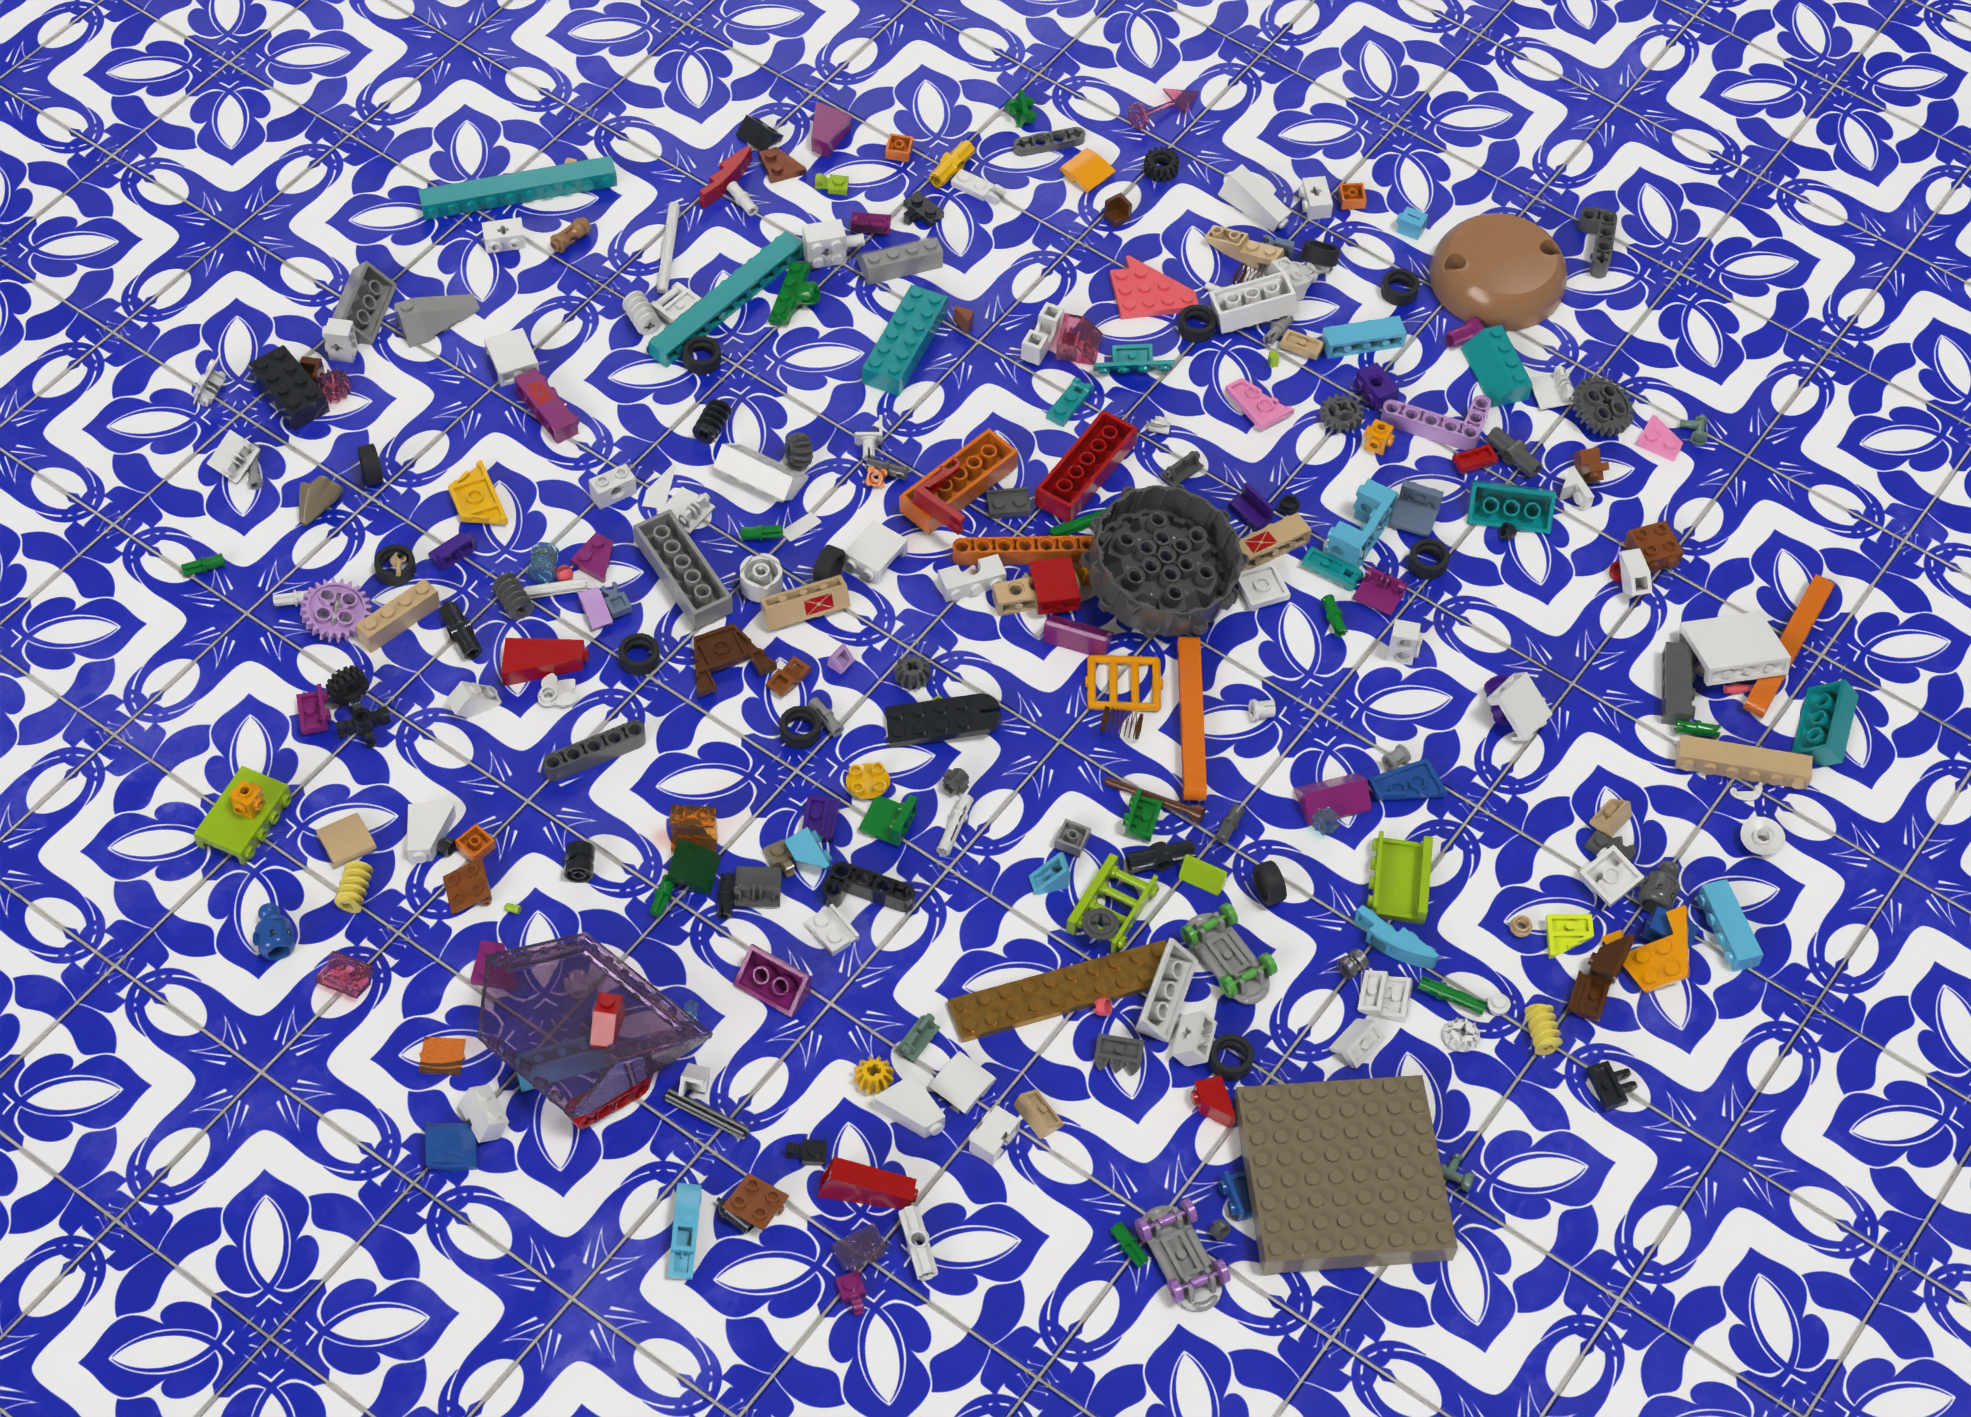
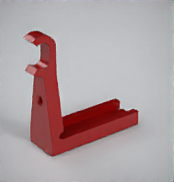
(933, 505)

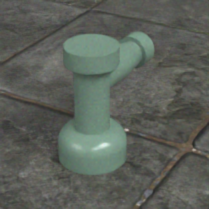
(1698, 437)
(1449, 1172)

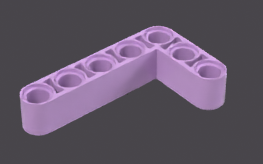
(1439, 427)

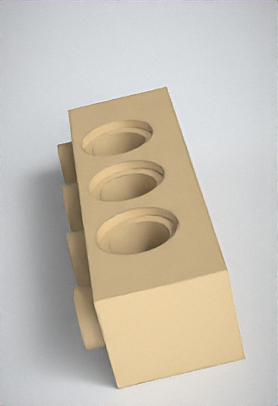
(1016, 596)

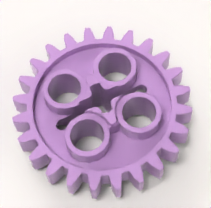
(314, 606)

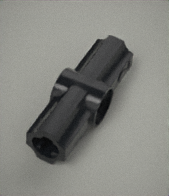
(460, 630)
(1159, 856)

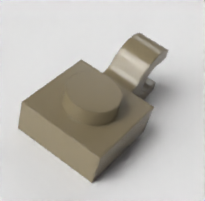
(780, 856)

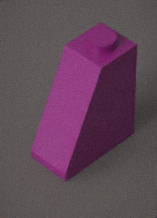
(828, 129)

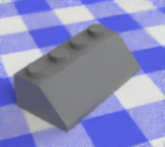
(901, 260)
(365, 301)

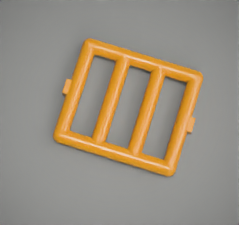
(1134, 662)

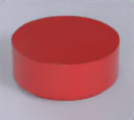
(1615, 571)

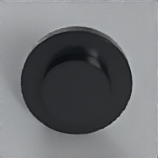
(1289, 504)

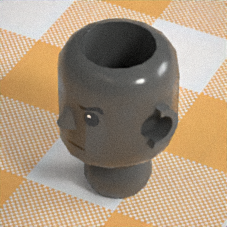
(1660, 887)

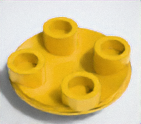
(867, 780)

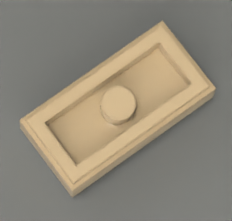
(1302, 344)

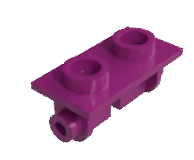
(870, 223)

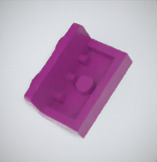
(312, 711)

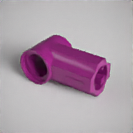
(1464, 333)

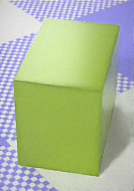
(1273, 359)

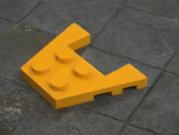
(1662, 960)

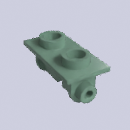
(918, 1037)

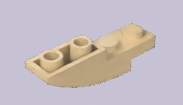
(1239, 247)

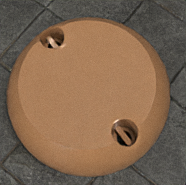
(1499, 271)

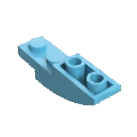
(1399, 945)
(684, 1231)

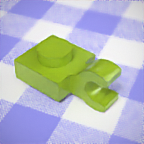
(835, 183)

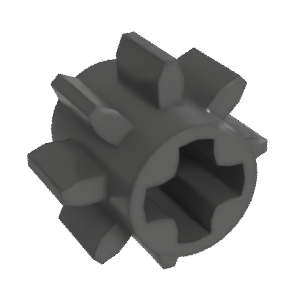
(955, 781)

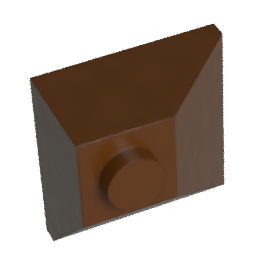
(1611, 958)

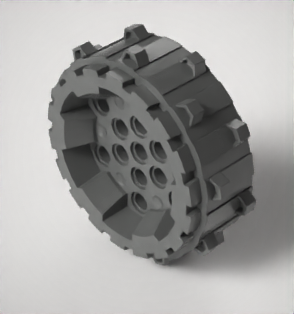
(1181, 523)

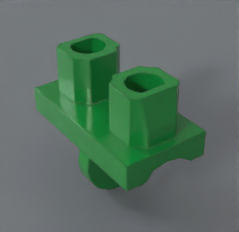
(1021, 109)

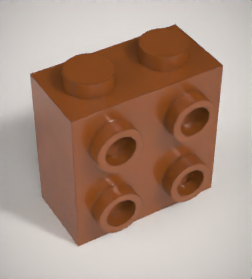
(1657, 545)

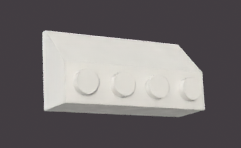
(1254, 302)
(759, 471)

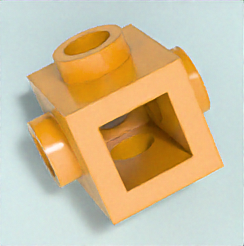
(1379, 437)
(247, 799)

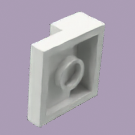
(1610, 875)

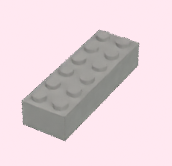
(683, 569)

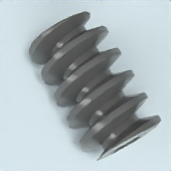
(512, 596)

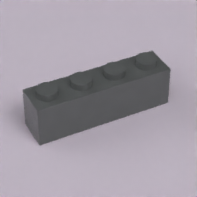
(1677, 683)

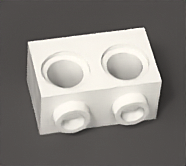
(1404, 642)

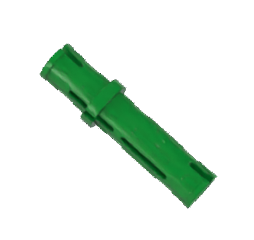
(1457, 997)

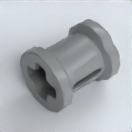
(1396, 758)

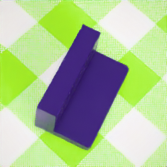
(1252, 508)
(453, 550)

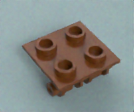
(467, 886)
(756, 1201)

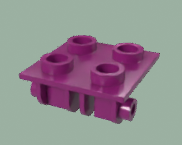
(1380, 591)

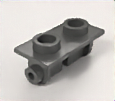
(1182, 469)

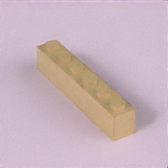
(1743, 762)

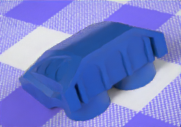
(450, 1146)

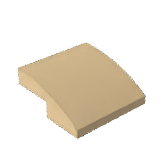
(346, 839)

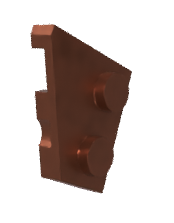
(780, 165)

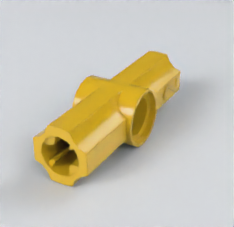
(951, 163)

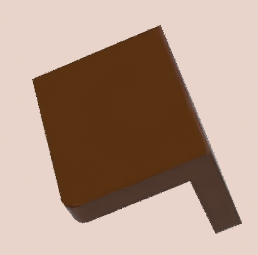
(1117, 210)
(312, 366)

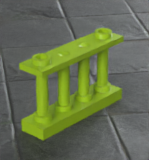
(1101, 886)

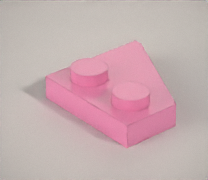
(1660, 439)

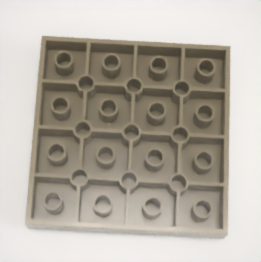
(1343, 1174)

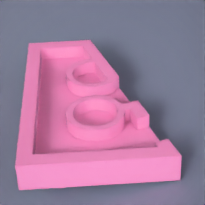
(1257, 406)

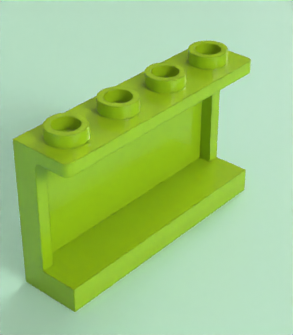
(237, 833)
(1400, 879)

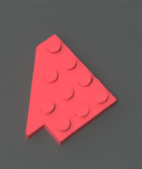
(1147, 292)

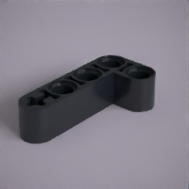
(898, 896)

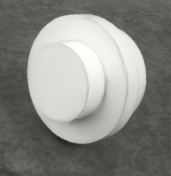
(1498, 1004)

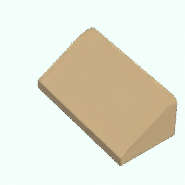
(1612, 816)
(1038, 1113)

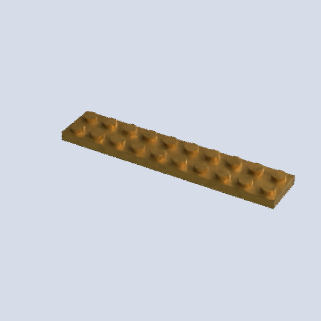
(1055, 992)

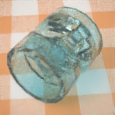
(543, 562)

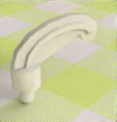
(1747, 795)

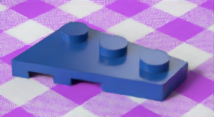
(1408, 782)

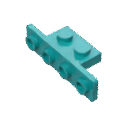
(1133, 357)

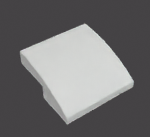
(1385, 995)
(962, 1082)

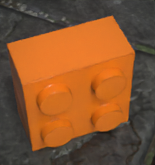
(899, 147)
(1352, 196)
(475, 843)

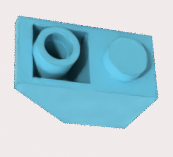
(806, 849)

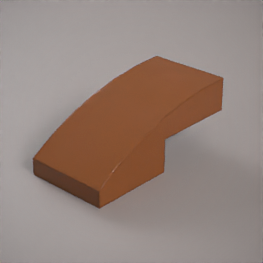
(789, 677)

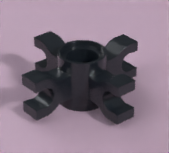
(368, 718)

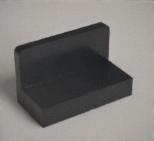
(758, 133)

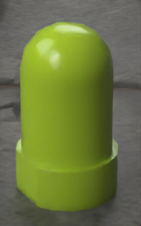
(512, 908)

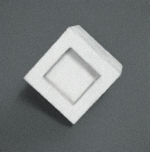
(694, 1078)

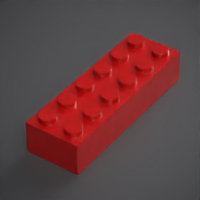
(1086, 466)

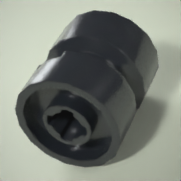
(579, 861)

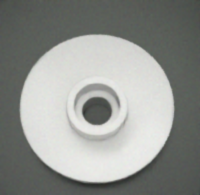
(1764, 829)

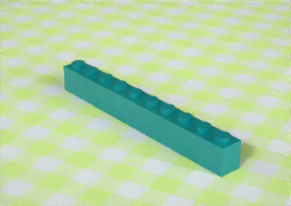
(517, 187)
(726, 298)

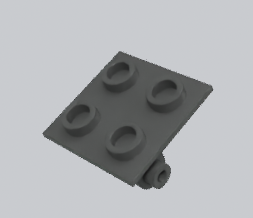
(758, 886)

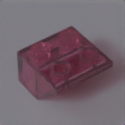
(1078, 340)

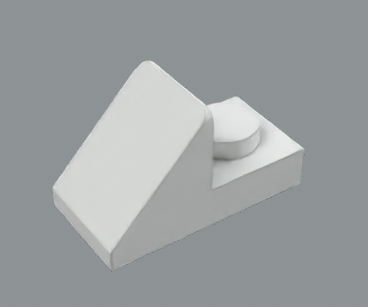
(1577, 488)

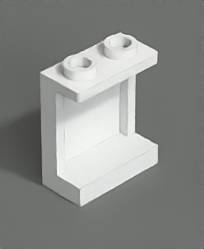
(510, 355)
(874, 551)
(1521, 705)

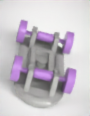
(1181, 1256)

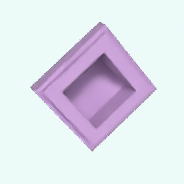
(840, 659)

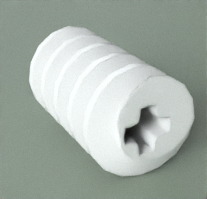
(641, 313)

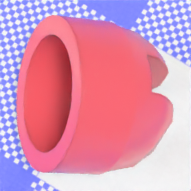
(564, 573)
(1103, 1006)

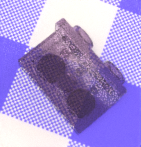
(859, 1247)

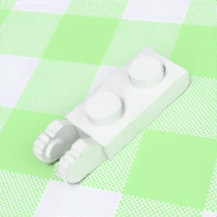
(978, 187)

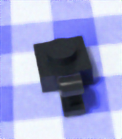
(812, 1152)

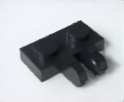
(1607, 1084)

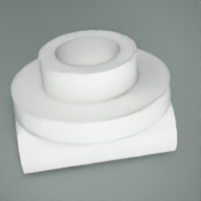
(1159, 425)

